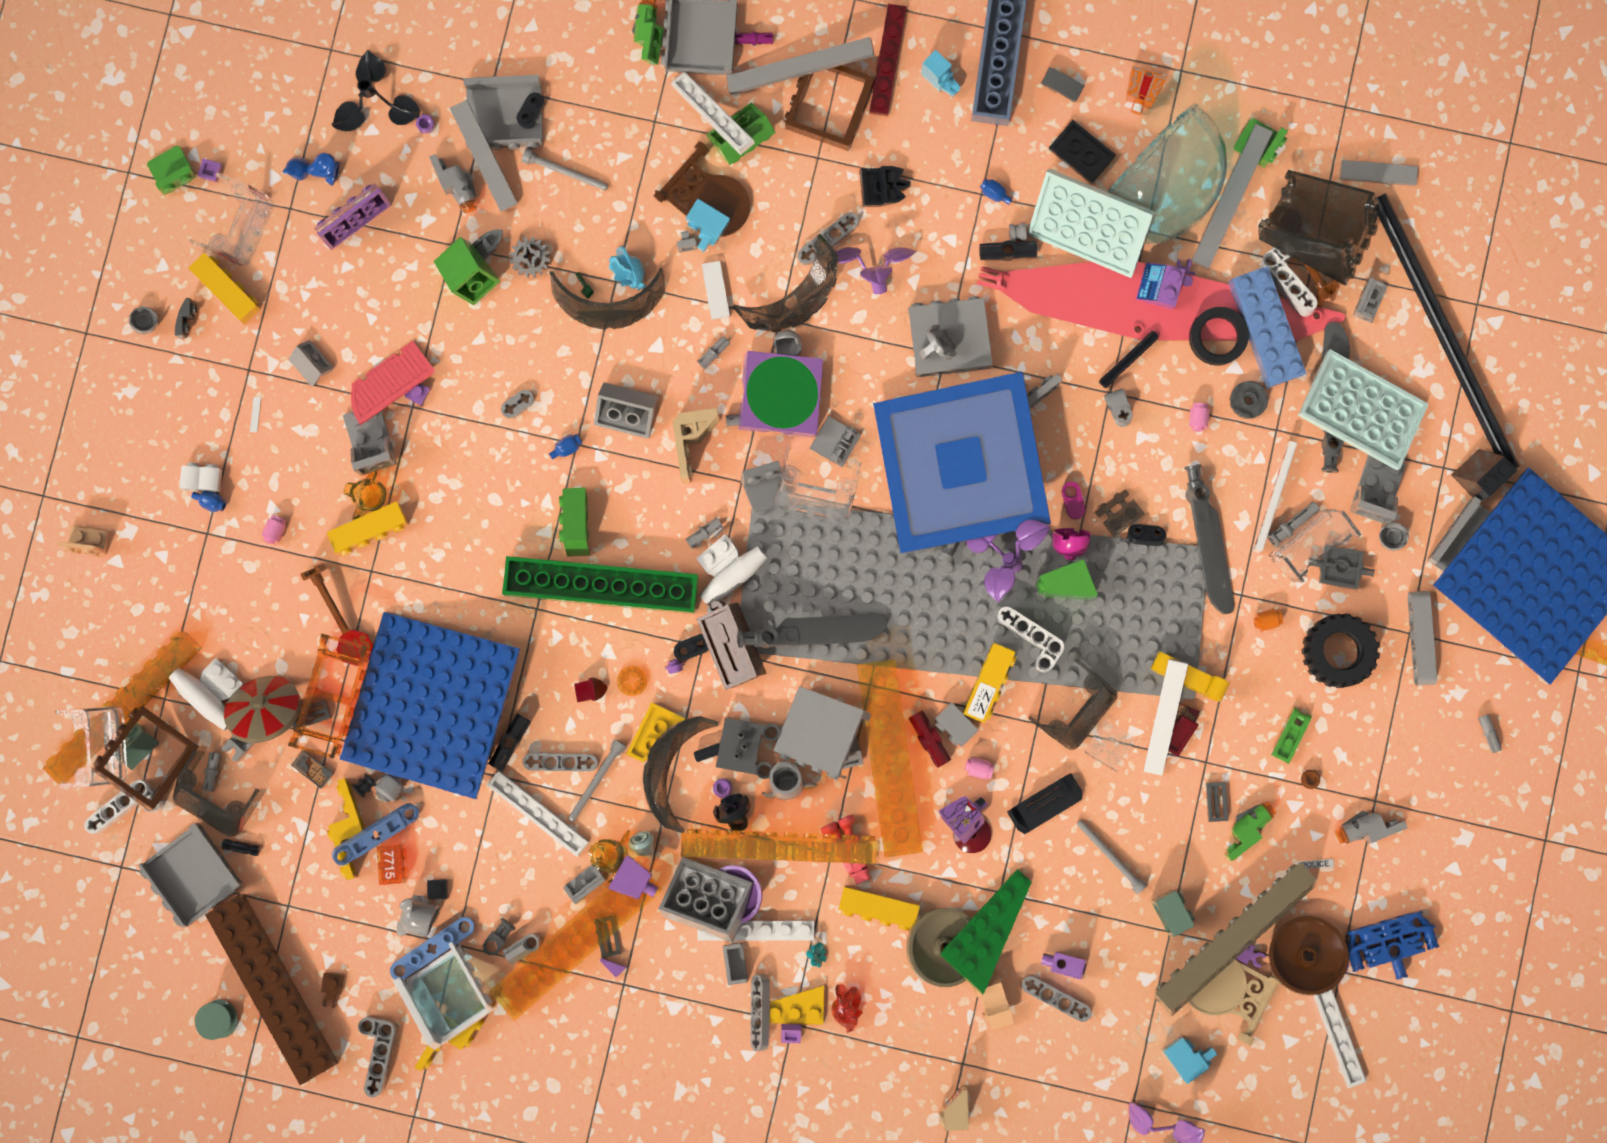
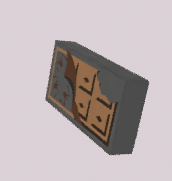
(312, 769)

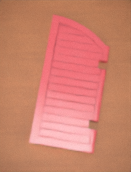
(389, 382)

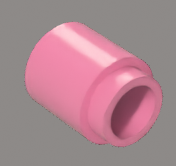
(1199, 417)
(273, 529)
(979, 768)

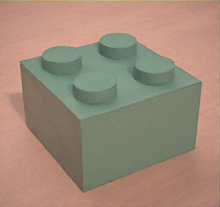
(1173, 913)

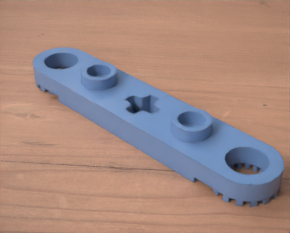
(386, 826)
(420, 956)

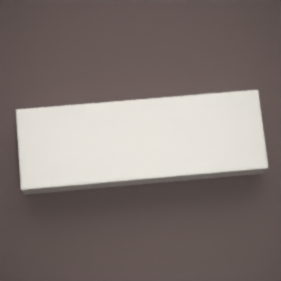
(715, 290)

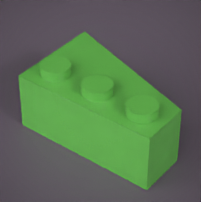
(574, 521)

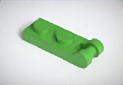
(1291, 736)

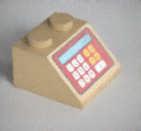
(955, 1111)

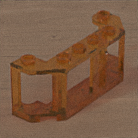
(313, 692)

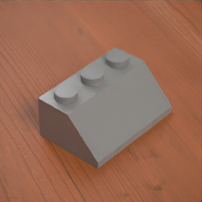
(625, 410)

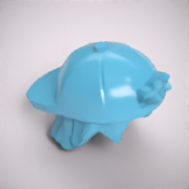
(627, 269)

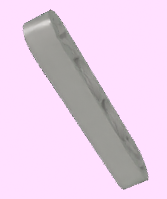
(826, 234)
(560, 762)
(1057, 996)
(760, 1035)

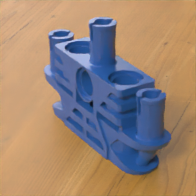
(1386, 930)

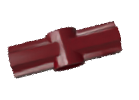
(929, 739)

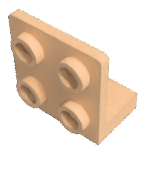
(86, 540)

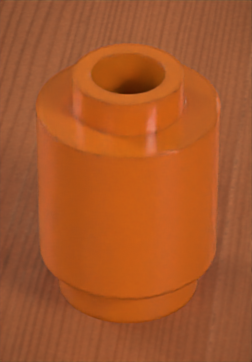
(1268, 619)

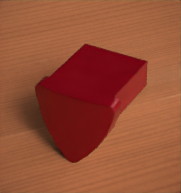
(592, 689)

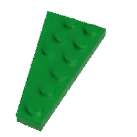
(982, 940)

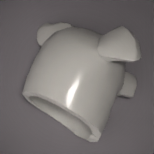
(786, 782)
(416, 916)

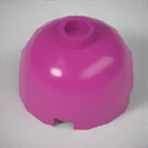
(1070, 542)

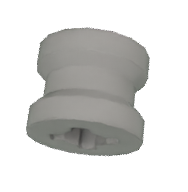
(1017, 232)

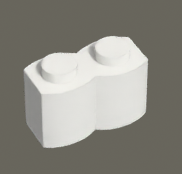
(200, 478)

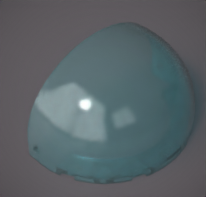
(1177, 175)

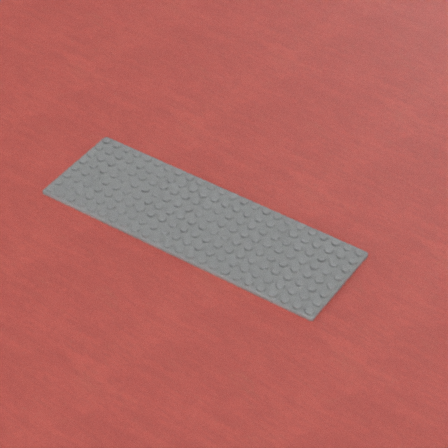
(946, 618)

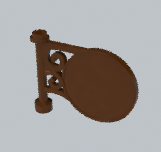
(717, 191)

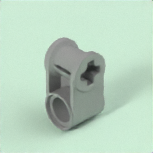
(1117, 404)

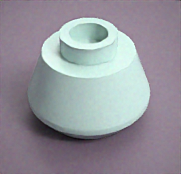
(642, 843)

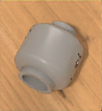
(389, 787)

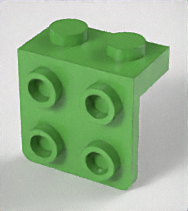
(1276, 139)
(171, 170)

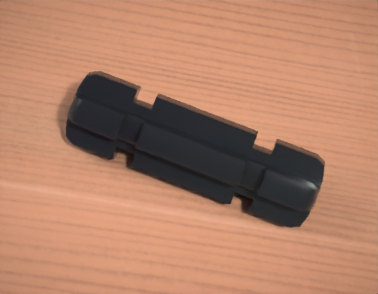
(240, 847)

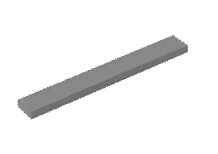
(800, 65)
(1232, 196)

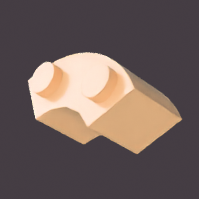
(995, 1004)

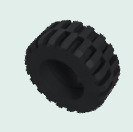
(1366, 650)

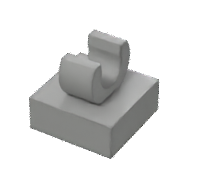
(686, 243)

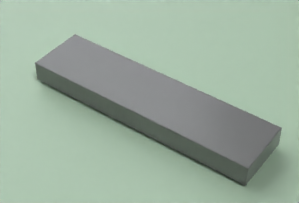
(1378, 173)

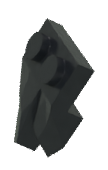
(882, 186)

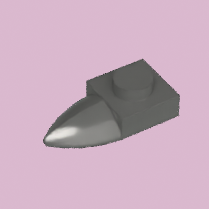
(488, 242)

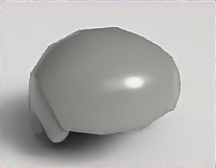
(143, 320)
(788, 343)
(1393, 536)

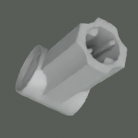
(521, 948)

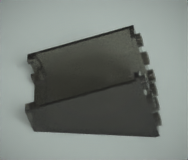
(1322, 224)

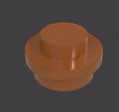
(1310, 779)

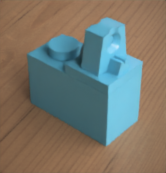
(939, 74)
(709, 222)
(1187, 1062)

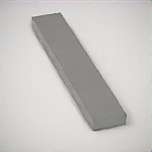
(483, 155)

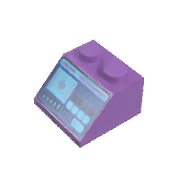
(1160, 285)

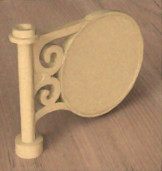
(1227, 993)

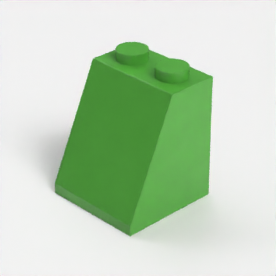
(466, 271)
(1067, 583)

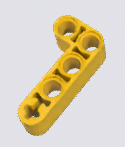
(1196, 680)

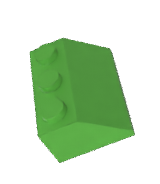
(753, 123)

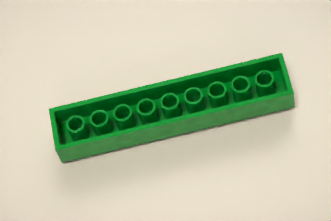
(600, 585)

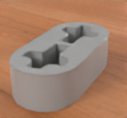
(520, 408)

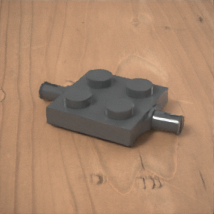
(1342, 568)

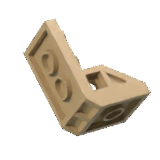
(700, 424)

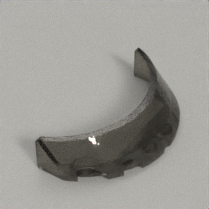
(803, 301)
(612, 314)
(658, 765)

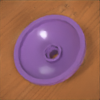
(756, 895)

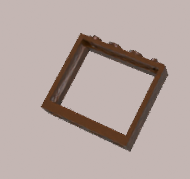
(819, 135)
(170, 777)

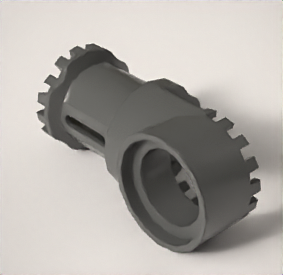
(498, 937)

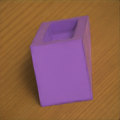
(615, 968)

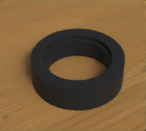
(1241, 331)

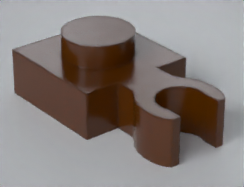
(332, 986)

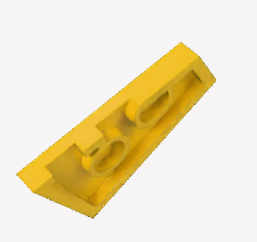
(653, 725)
(799, 1008)

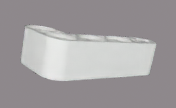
(1292, 282)
(1032, 627)
(119, 809)

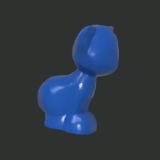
(323, 166)

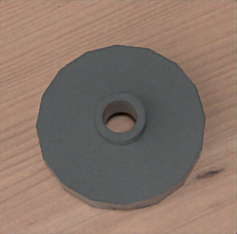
(1248, 390)

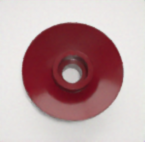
(978, 843)

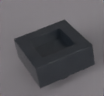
(437, 889)

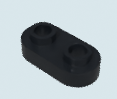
(531, 110)
(1146, 535)
(691, 645)

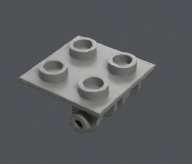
(835, 441)

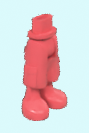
(857, 871)

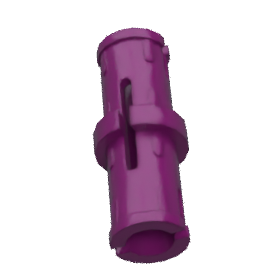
(754, 38)

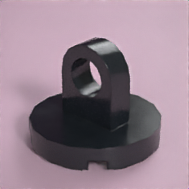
(732, 809)

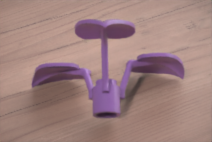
(878, 274)
(1001, 580)
(1183, 1131)

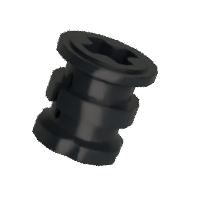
(364, 785)

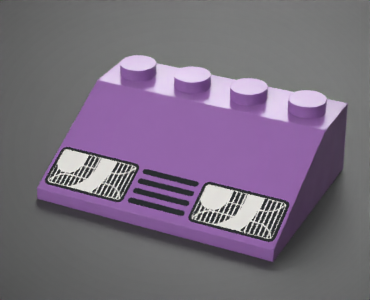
(352, 216)

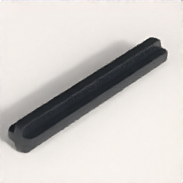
(1127, 360)

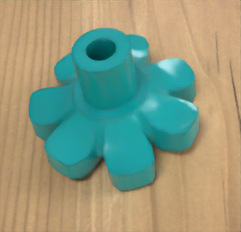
(817, 955)

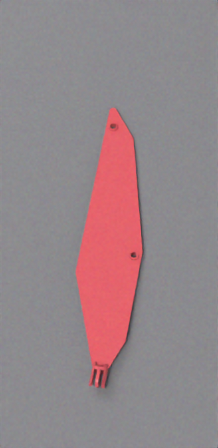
(1108, 302)

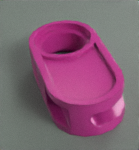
(1074, 505)

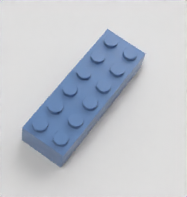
(1267, 327)

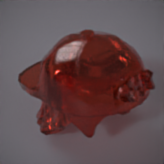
(846, 1007)

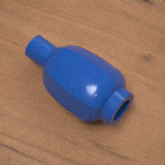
(995, 191)
(566, 446)
(209, 501)

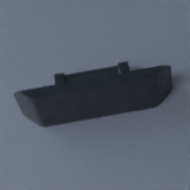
(1046, 804)

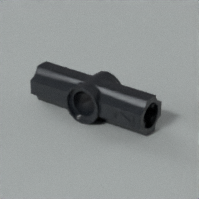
(995, 251)
(516, 731)

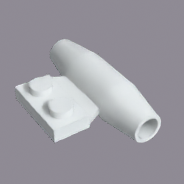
(728, 568)
(209, 691)

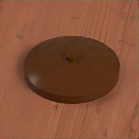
(1308, 956)

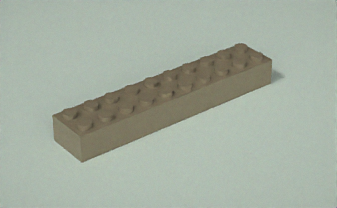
(1235, 939)

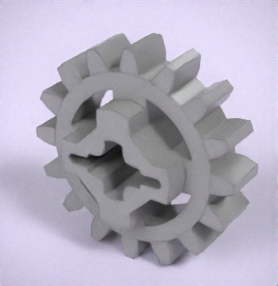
(523, 257)

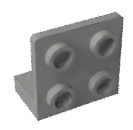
(761, 485)

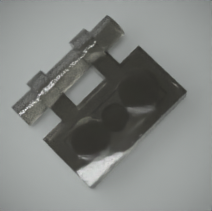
(1124, 517)

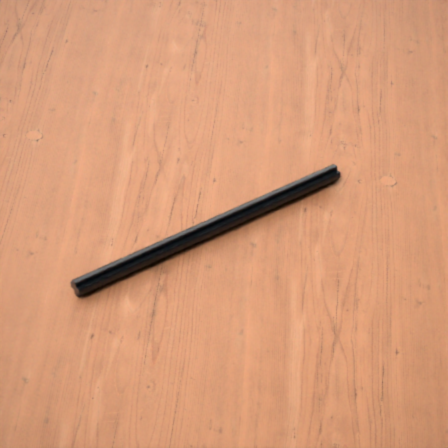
(1443, 330)

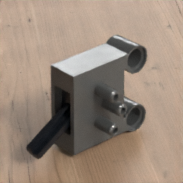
(738, 747)

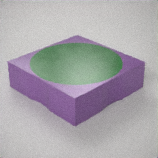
(780, 394)

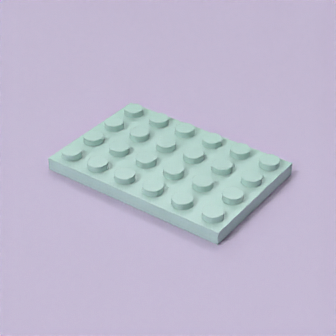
(1090, 223)
(1363, 409)

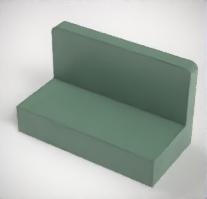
(138, 745)

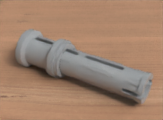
(1286, 529)

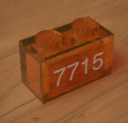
(391, 864)

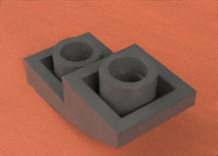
(1062, 84)
(186, 312)

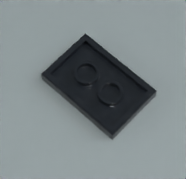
(1082, 152)

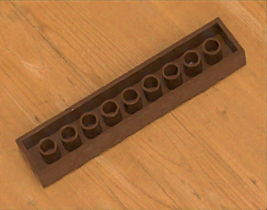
(271, 989)

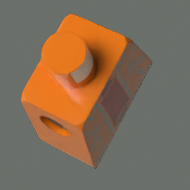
(1143, 89)

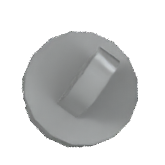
(940, 343)

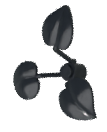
(369, 70)

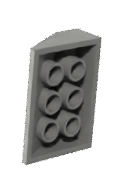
(706, 899)

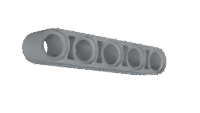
(1422, 638)

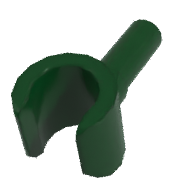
(587, 290)

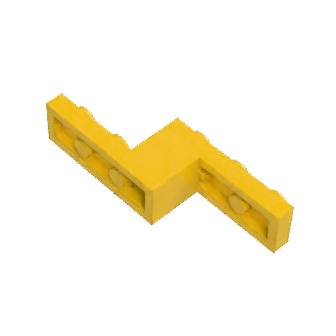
(346, 828)
(460, 1041)

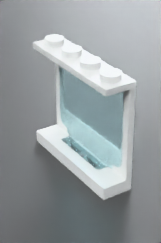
(445, 997)

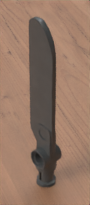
(1336, 340)
(1209, 542)
(817, 631)

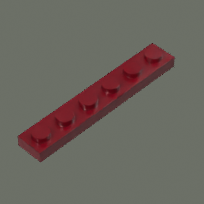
(887, 60)

